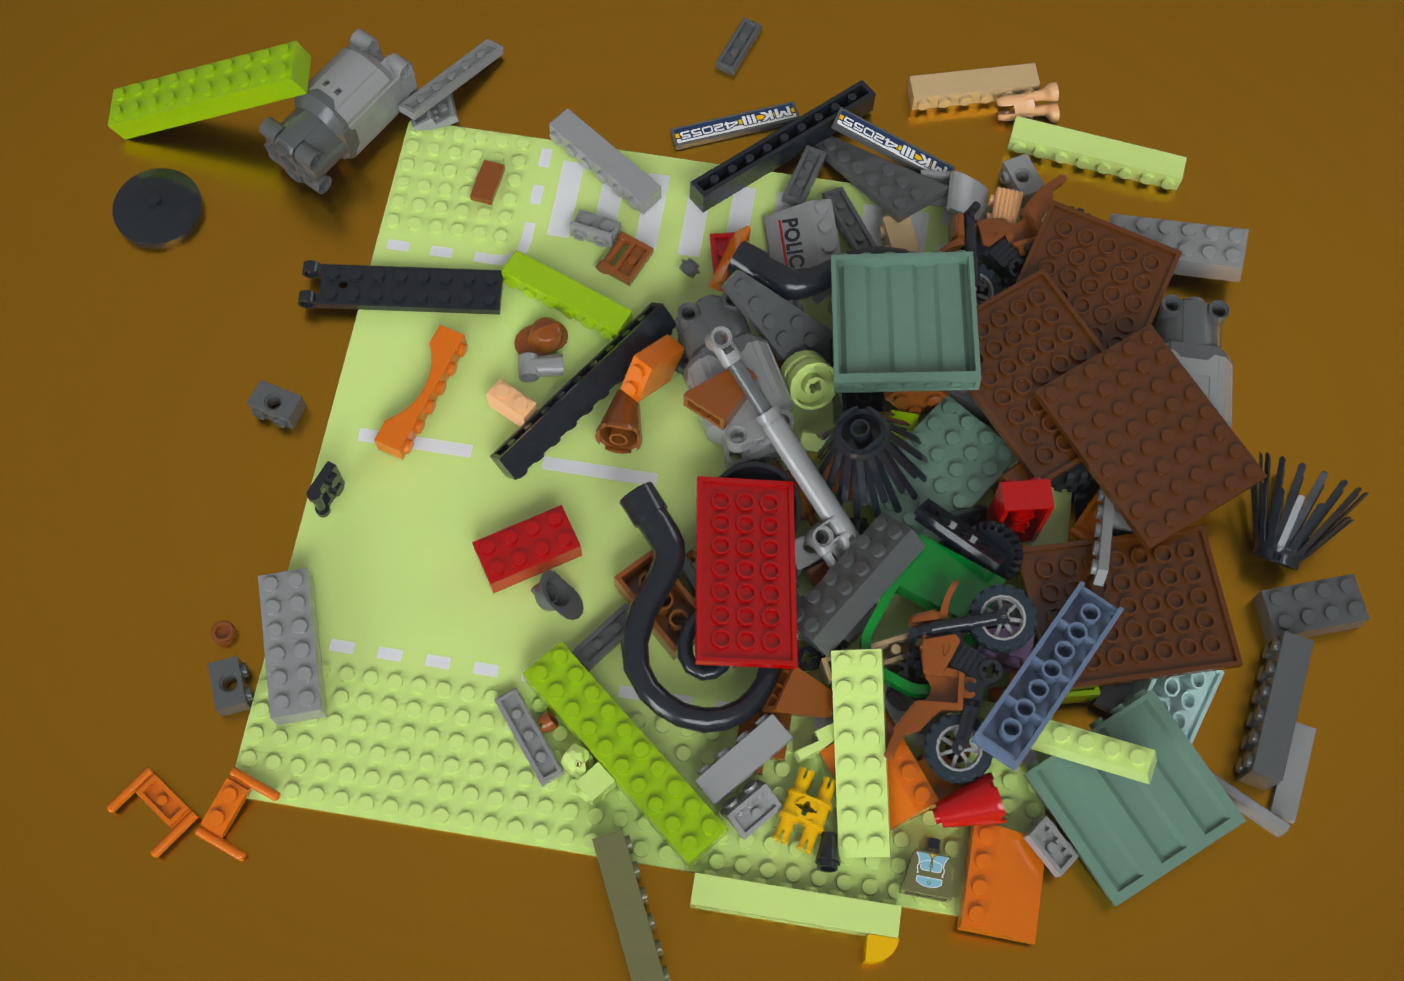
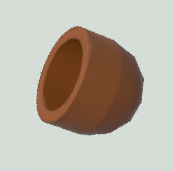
(548, 721)

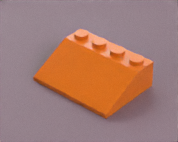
(908, 786)
(1000, 885)

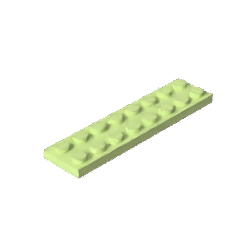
(859, 753)

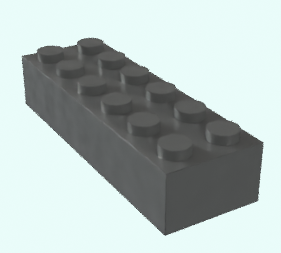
(856, 583)
(1274, 711)

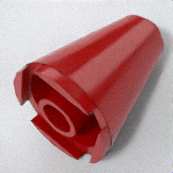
(971, 805)

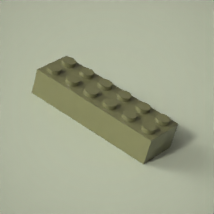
(628, 907)

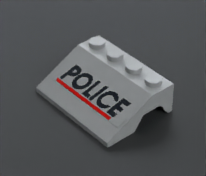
(803, 234)

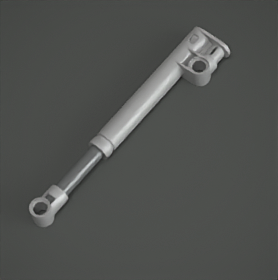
(835, 524)

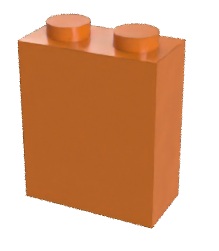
(652, 368)

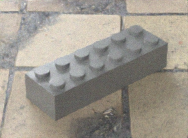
(1205, 248)
(292, 647)

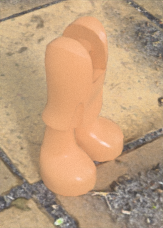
(1025, 106)

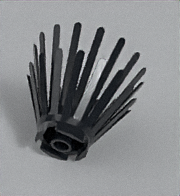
(865, 446)
(1289, 541)

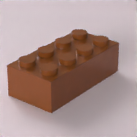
(672, 613)

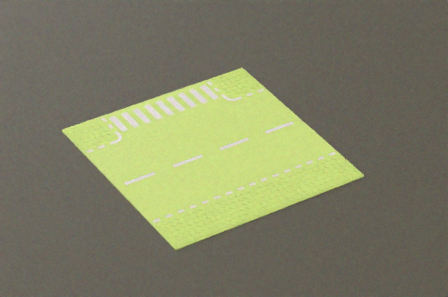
(401, 598)

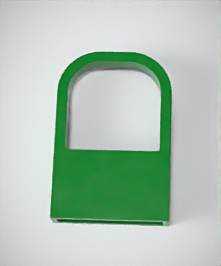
(926, 585)

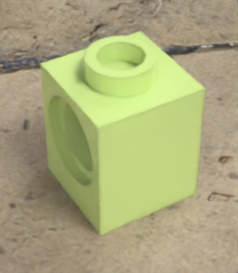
(594, 784)

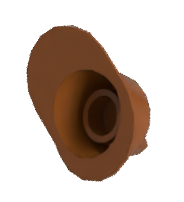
(541, 337)

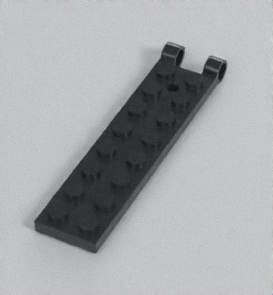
(403, 289)

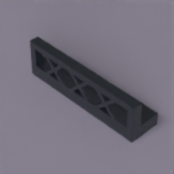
(961, 536)

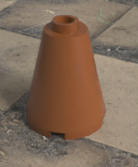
(621, 425)

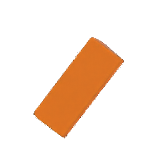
(721, 272)

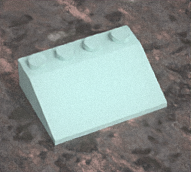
(1183, 696)

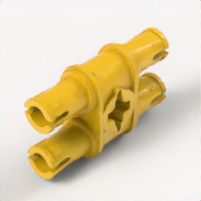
(812, 822)

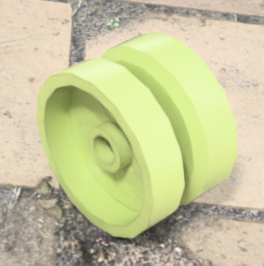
(808, 379)

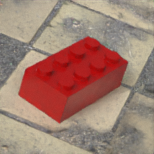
(1023, 506)
(527, 549)

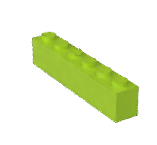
(566, 295)

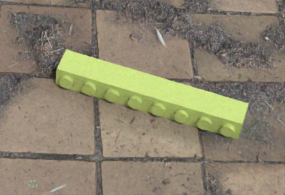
(1097, 153)
(1091, 749)
(795, 906)

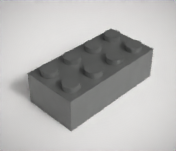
(1311, 608)

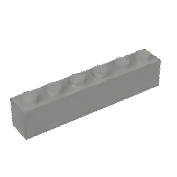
(605, 161)

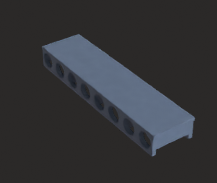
(1046, 677)

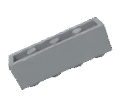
(743, 759)

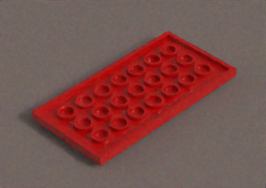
(745, 573)

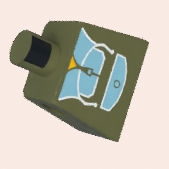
(929, 873)

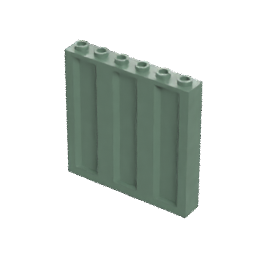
(904, 322)
(1129, 828)

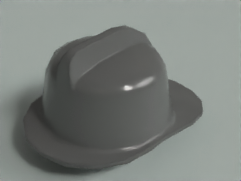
(557, 595)

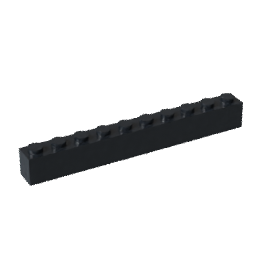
(778, 147)
(581, 392)

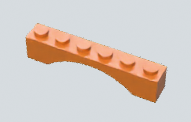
(399, 432)

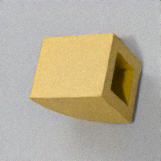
(878, 948)

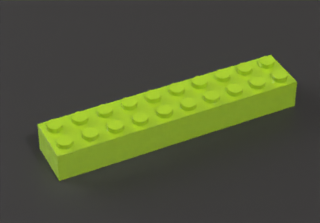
(210, 90)
(625, 754)

